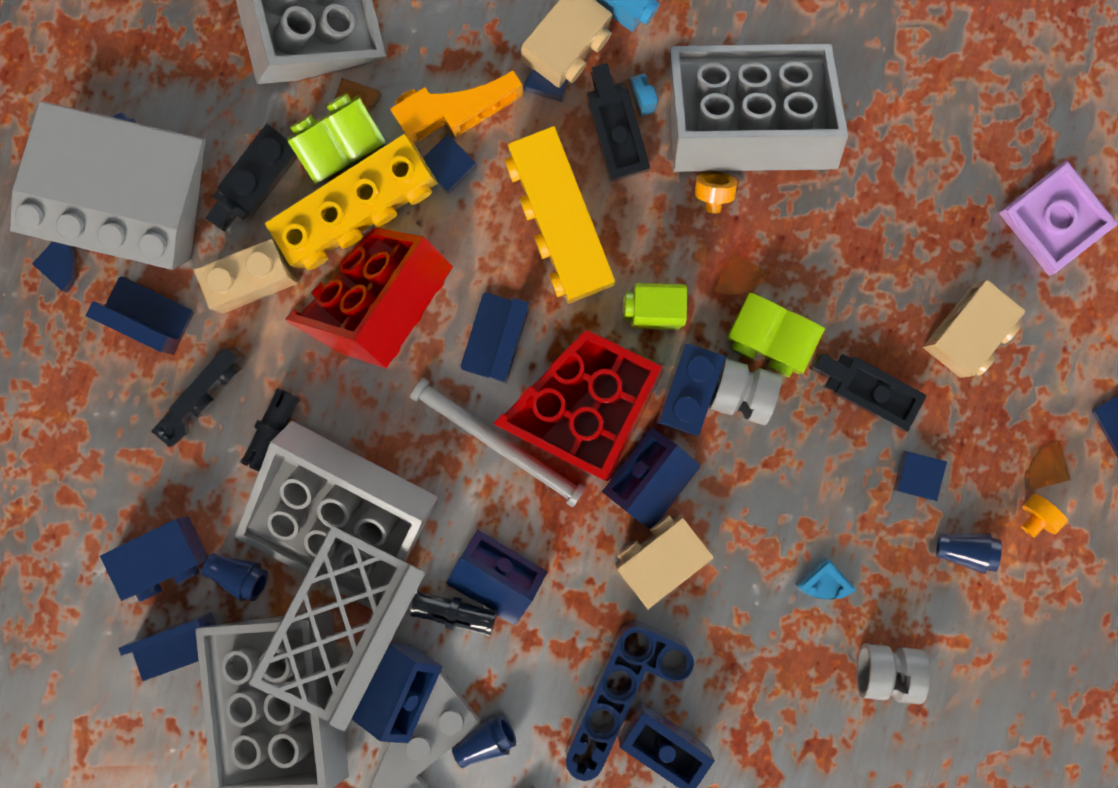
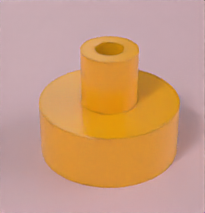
(715, 190)
(1042, 516)

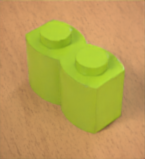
(335, 138)
(655, 306)
(774, 335)

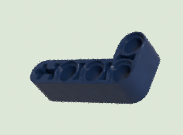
(620, 700)

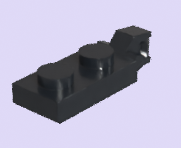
(616, 126)
(252, 178)
(870, 389)
(197, 397)

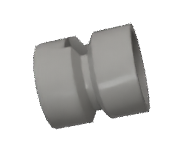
(746, 392)
(898, 674)

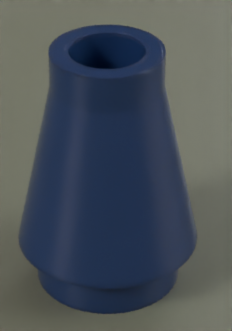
(972, 551)
(236, 576)
(486, 742)

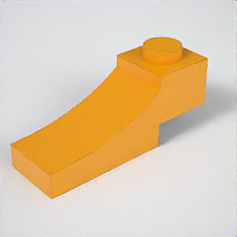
(426, 113)

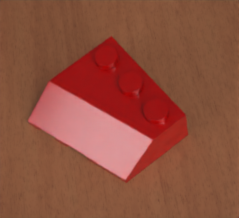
(375, 296)
(586, 404)

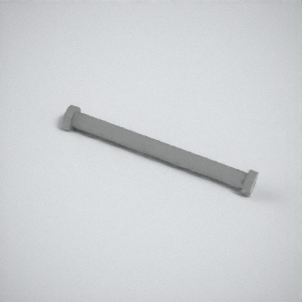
(497, 442)

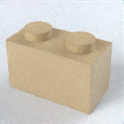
(566, 39)
(245, 277)
(975, 330)
(662, 560)

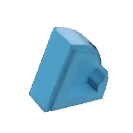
(643, 94)
(825, 582)

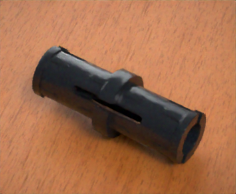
(269, 427)
(453, 613)

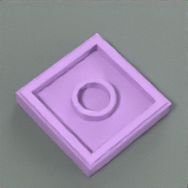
(1058, 218)

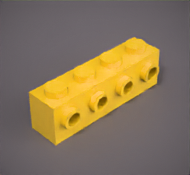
(352, 203)
(560, 215)

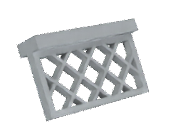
(371, 645)

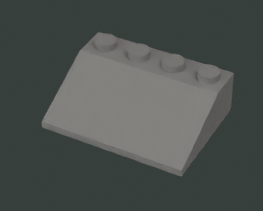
(309, 37)
(755, 108)
(108, 186)
(319, 484)
(256, 736)

